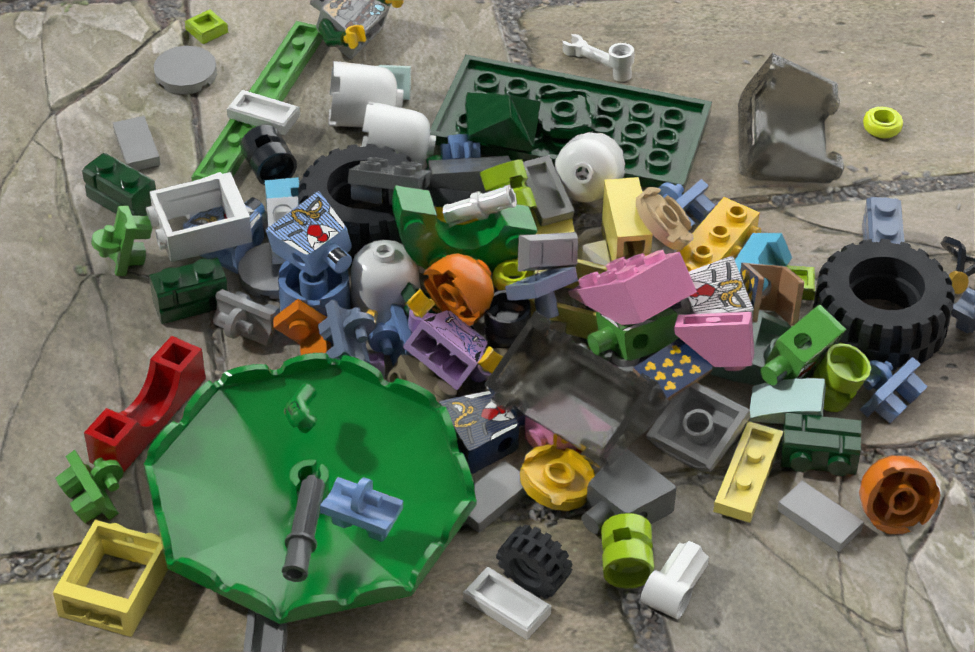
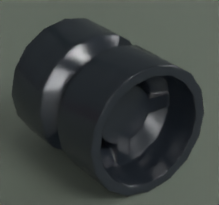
(268, 154)
(505, 320)

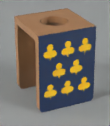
(784, 291)
(675, 368)

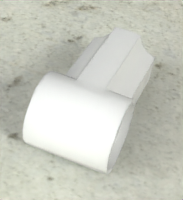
(672, 586)

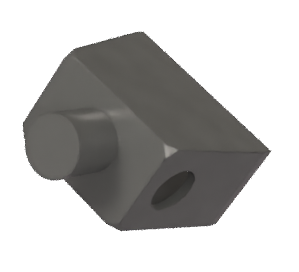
(628, 488)

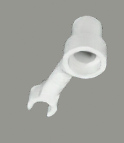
(619, 56)

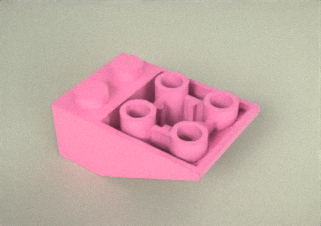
(636, 287)

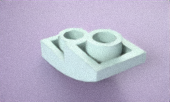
(788, 396)

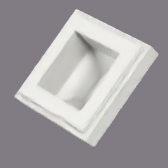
(595, 252)

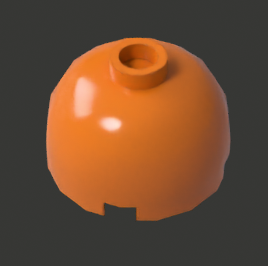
(460, 286)
(898, 494)

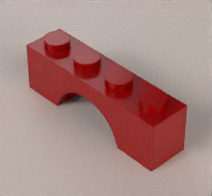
(171, 379)

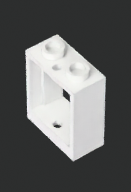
(194, 198)

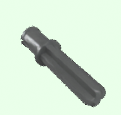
(302, 540)

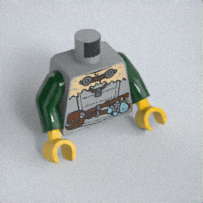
(351, 22)

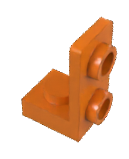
(301, 325)

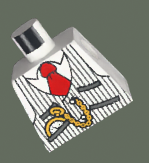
(718, 290)

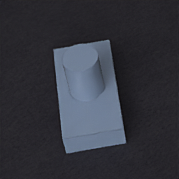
(542, 288)

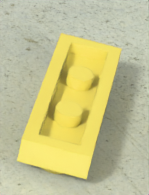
(748, 471)

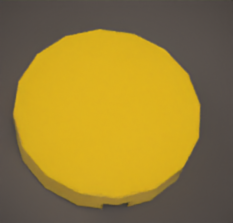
(556, 477)

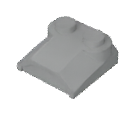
(699, 427)

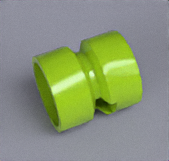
(512, 174)
(844, 374)
(627, 550)

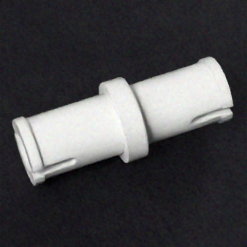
(479, 205)

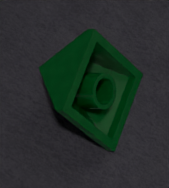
(502, 120)

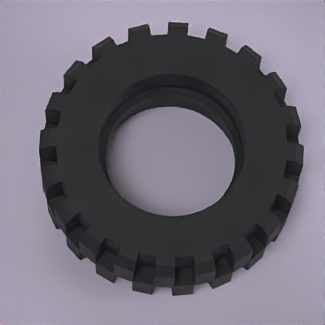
(331, 179)
(894, 275)

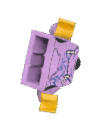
(447, 344)

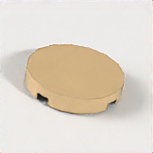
(664, 218)

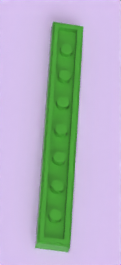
(273, 83)

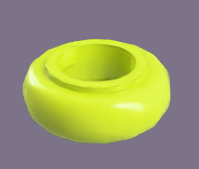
(891, 127)
(505, 270)

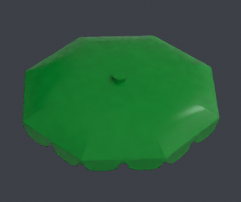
(235, 469)

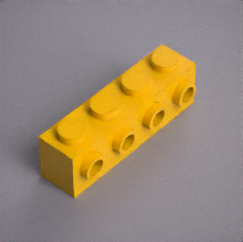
(721, 234)

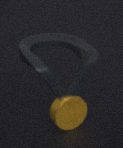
(960, 276)

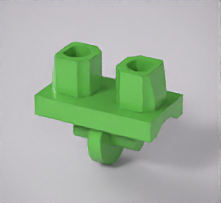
(118, 240)
(95, 481)

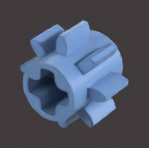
(460, 148)

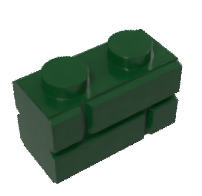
(117, 184)
(187, 289)
(821, 444)

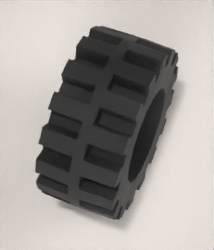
(534, 561)

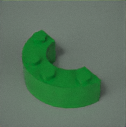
(430, 239)

